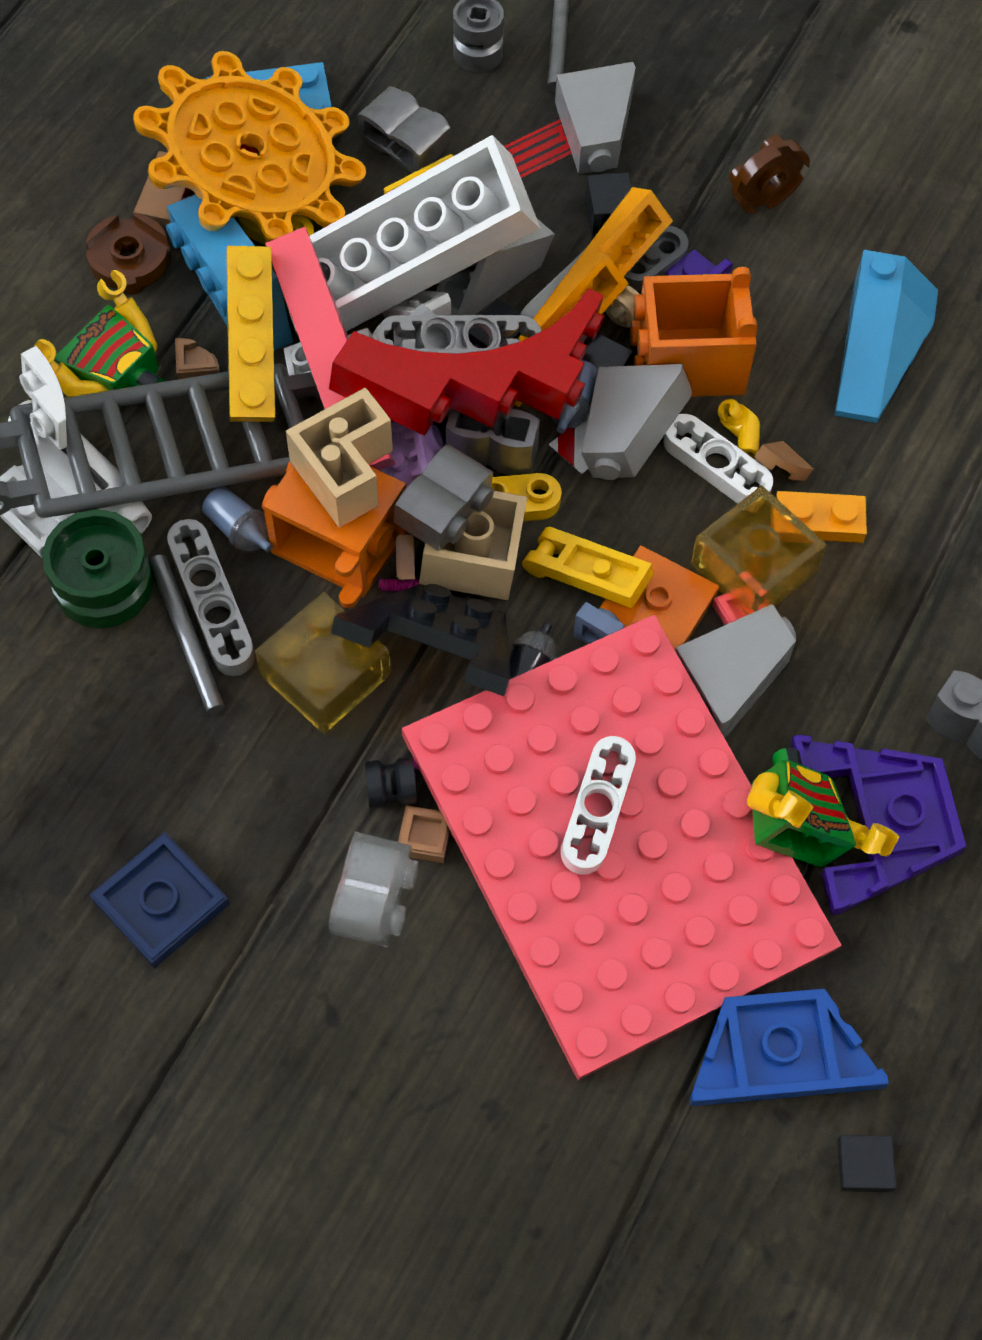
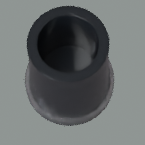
(532, 650)

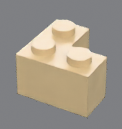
(335, 451)

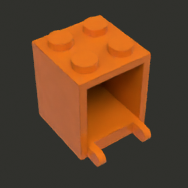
(698, 324)
(312, 540)

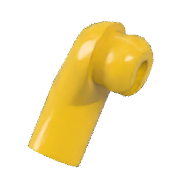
(742, 424)

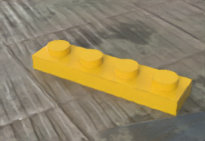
(250, 334)

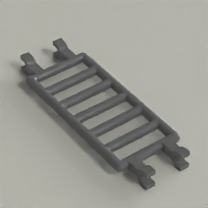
(35, 489)

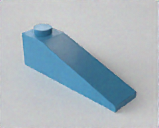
(886, 326)

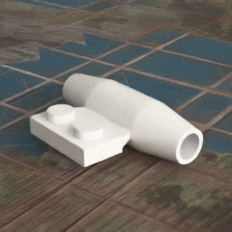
(61, 483)

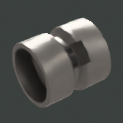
(478, 34)

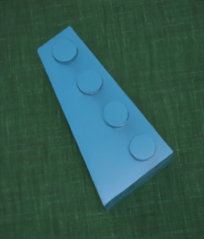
(206, 255)

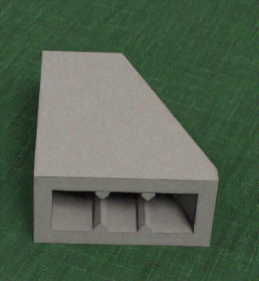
(595, 113)
(496, 274)
(631, 415)
(738, 663)

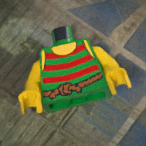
(110, 351)
(803, 815)

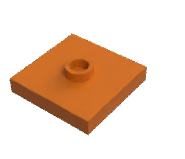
(672, 595)

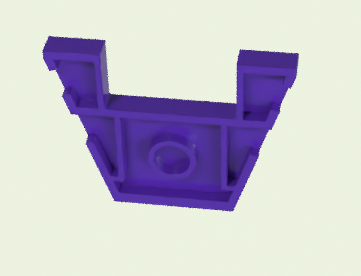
(899, 792)

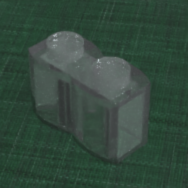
(371, 890)

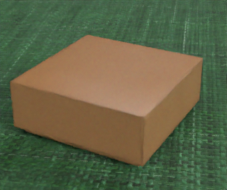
(426, 833)

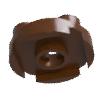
(769, 174)
(140, 268)

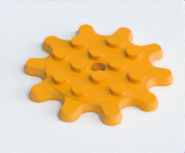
(233, 109)

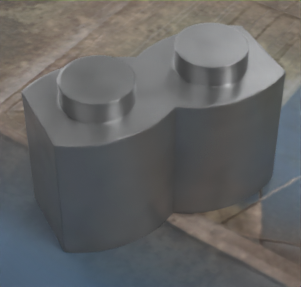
(404, 129)
(505, 447)
(444, 497)
(958, 711)

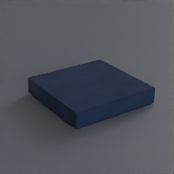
(159, 899)

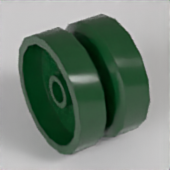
(98, 568)

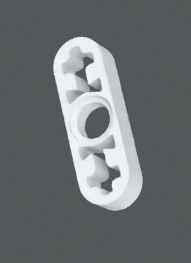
(711, 442)
(621, 777)

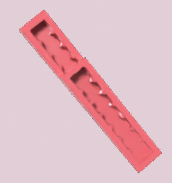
(312, 312)

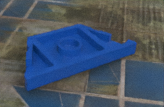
(782, 1050)

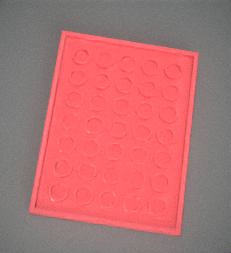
(684, 891)

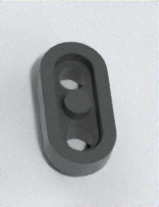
(656, 262)

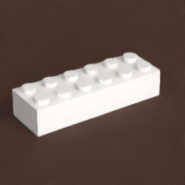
(424, 231)

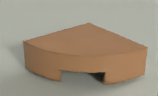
(193, 359)
(786, 458)
(405, 557)

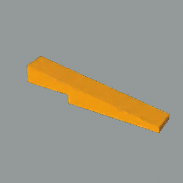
(608, 257)

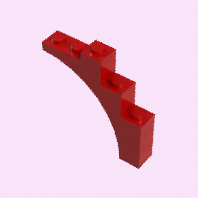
(422, 386)

